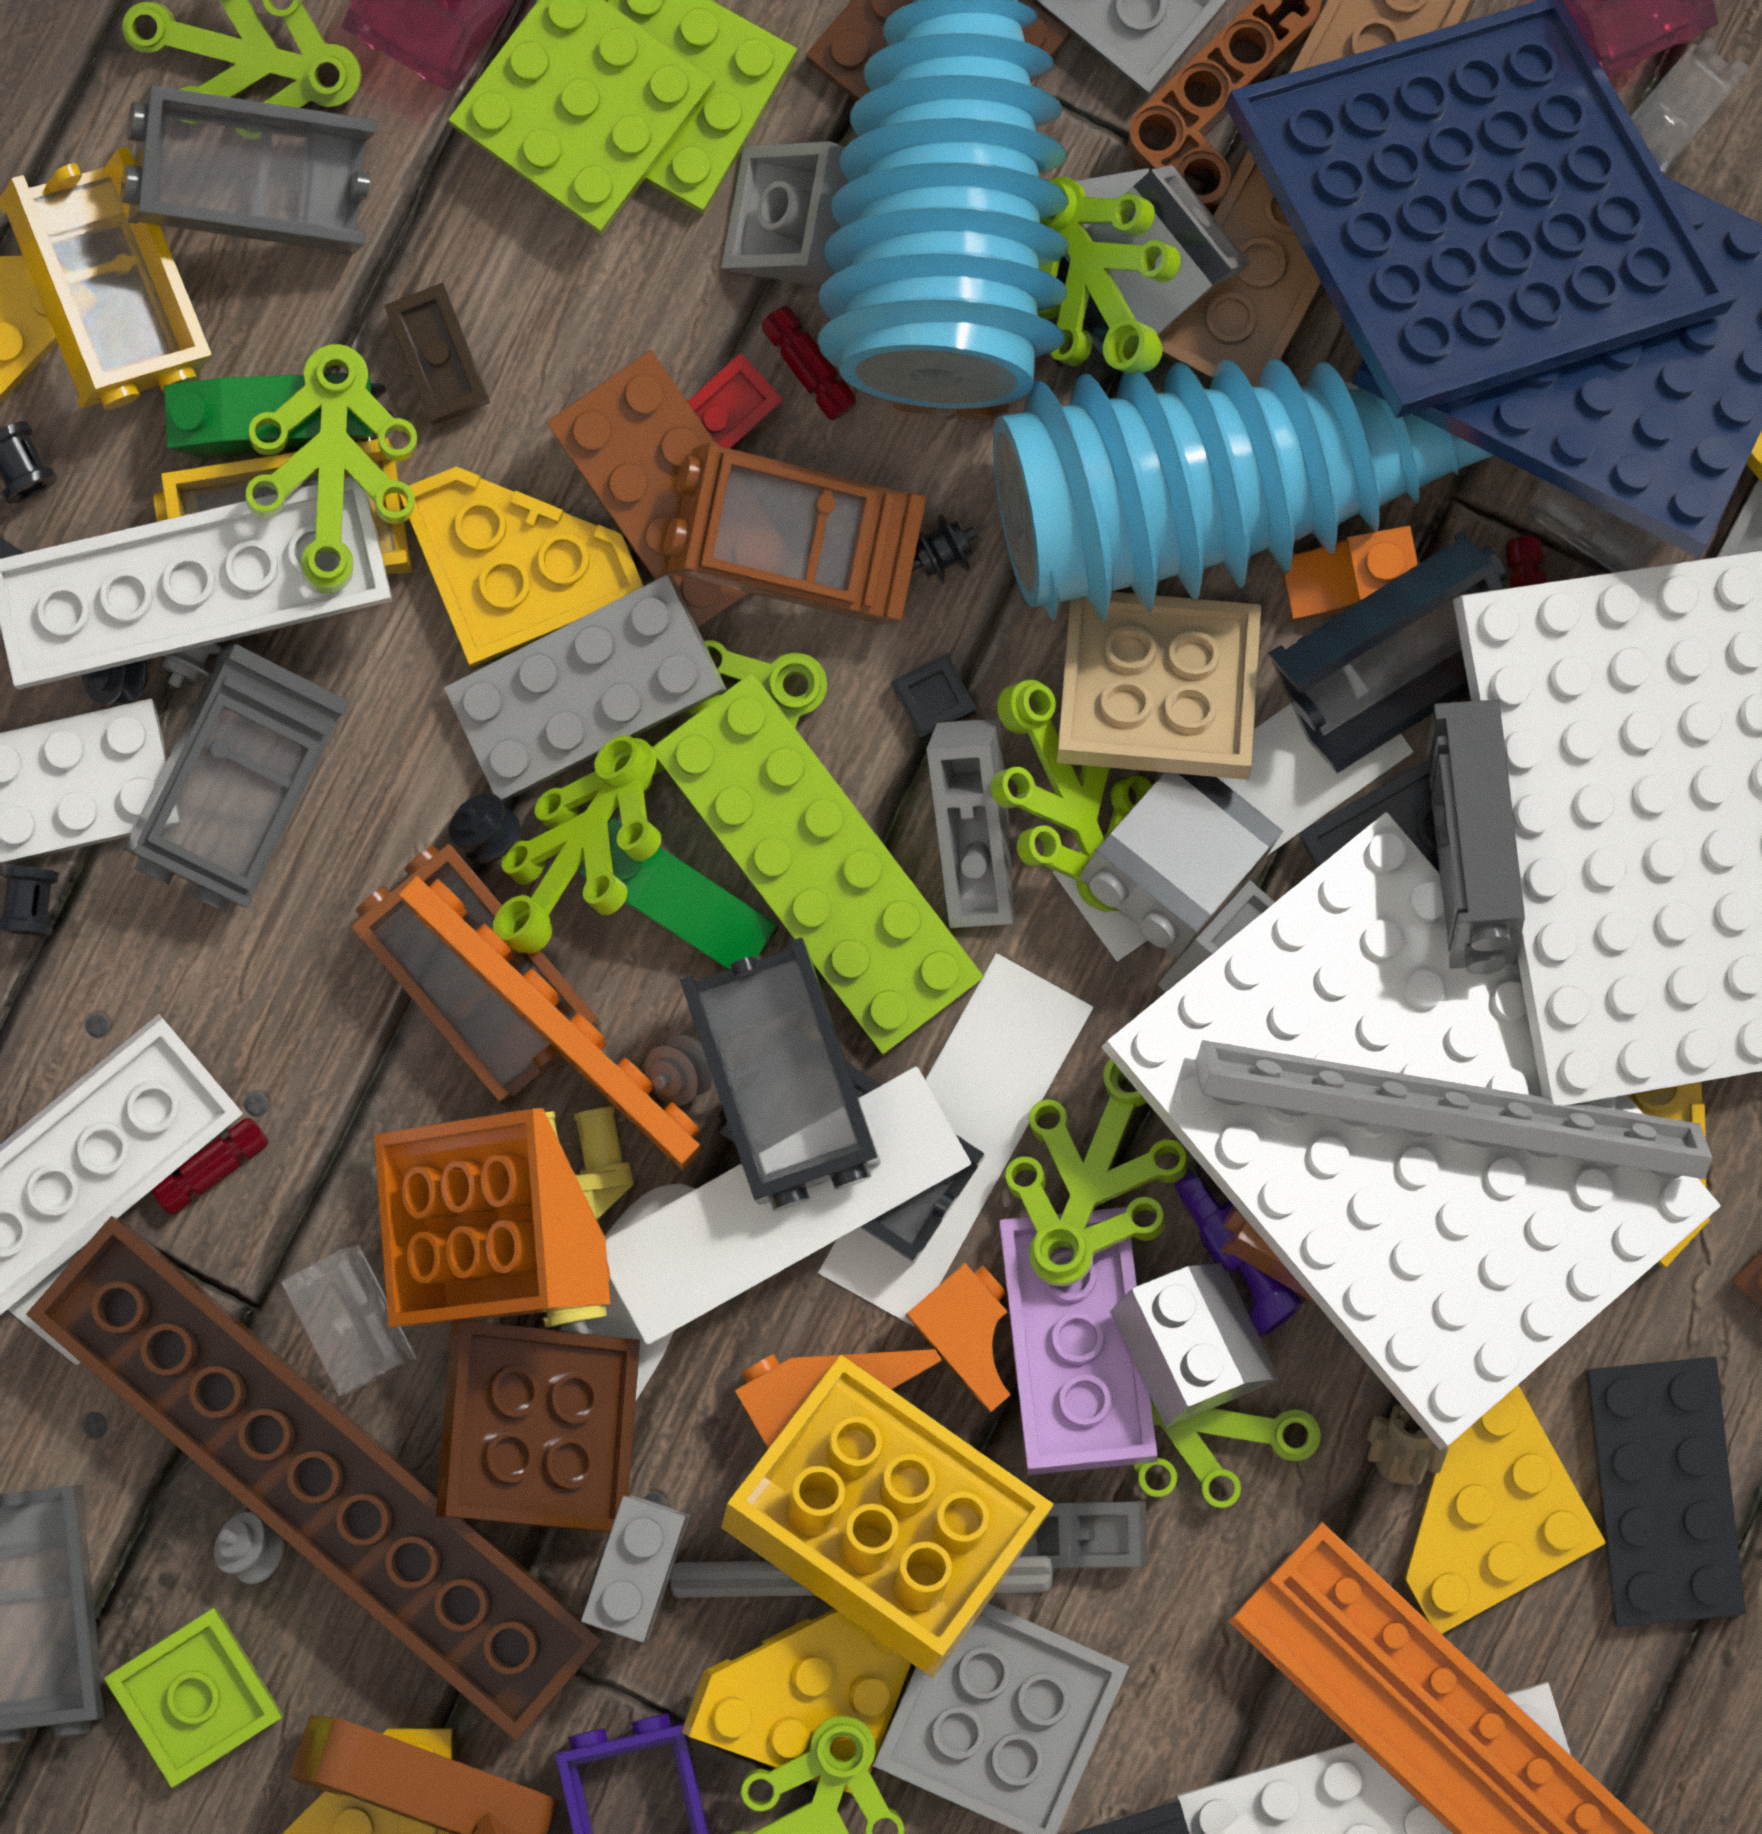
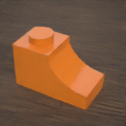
(1360, 565)
(960, 1325)

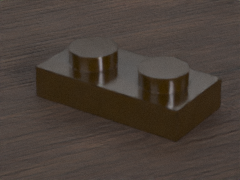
(437, 354)

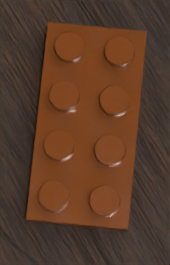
(629, 450)

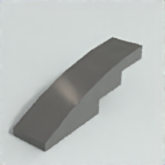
(1092, 1535)

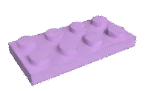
(1072, 1369)

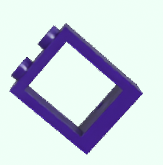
(646, 1734)

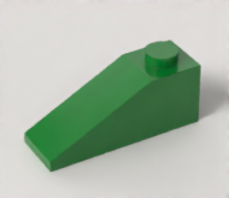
(215, 414)
(689, 905)

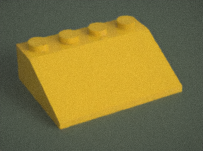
(885, 1515)

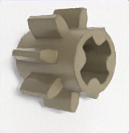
(1403, 1448)

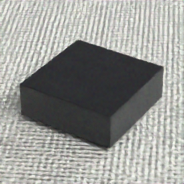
(933, 695)

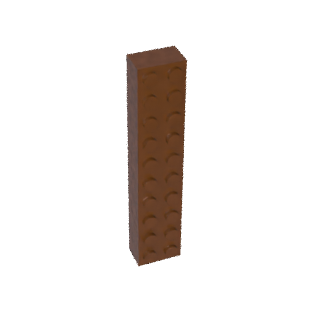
(315, 1476)

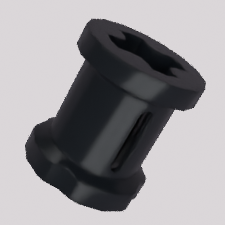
(21, 464)
(27, 900)

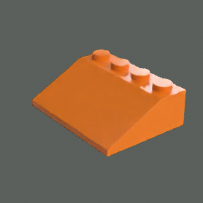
(485, 1222)

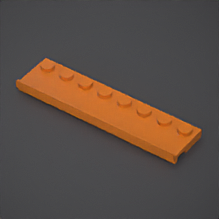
(1418, 1701)

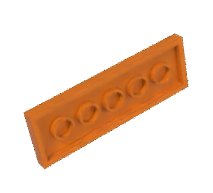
(535, 1003)

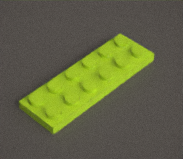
(817, 863)

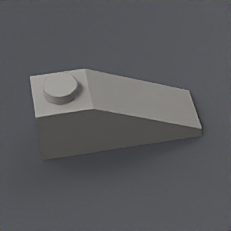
(970, 823)

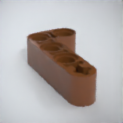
(1220, 70)
(412, 1780)

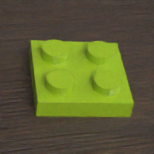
(194, 1697)

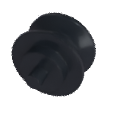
(943, 549)
(118, 683)
(484, 828)

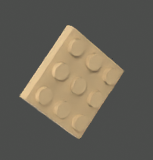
(1161, 686)

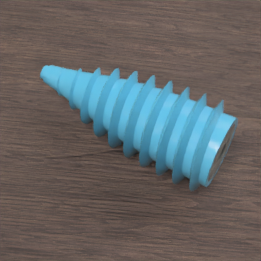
(946, 213)
(1197, 476)

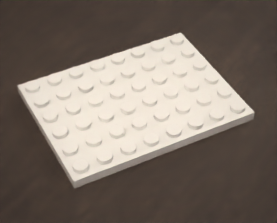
(1633, 817)
(1422, 1251)

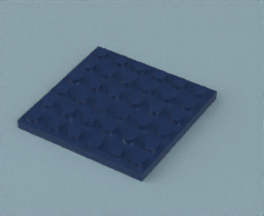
(1478, 204)
(1647, 425)

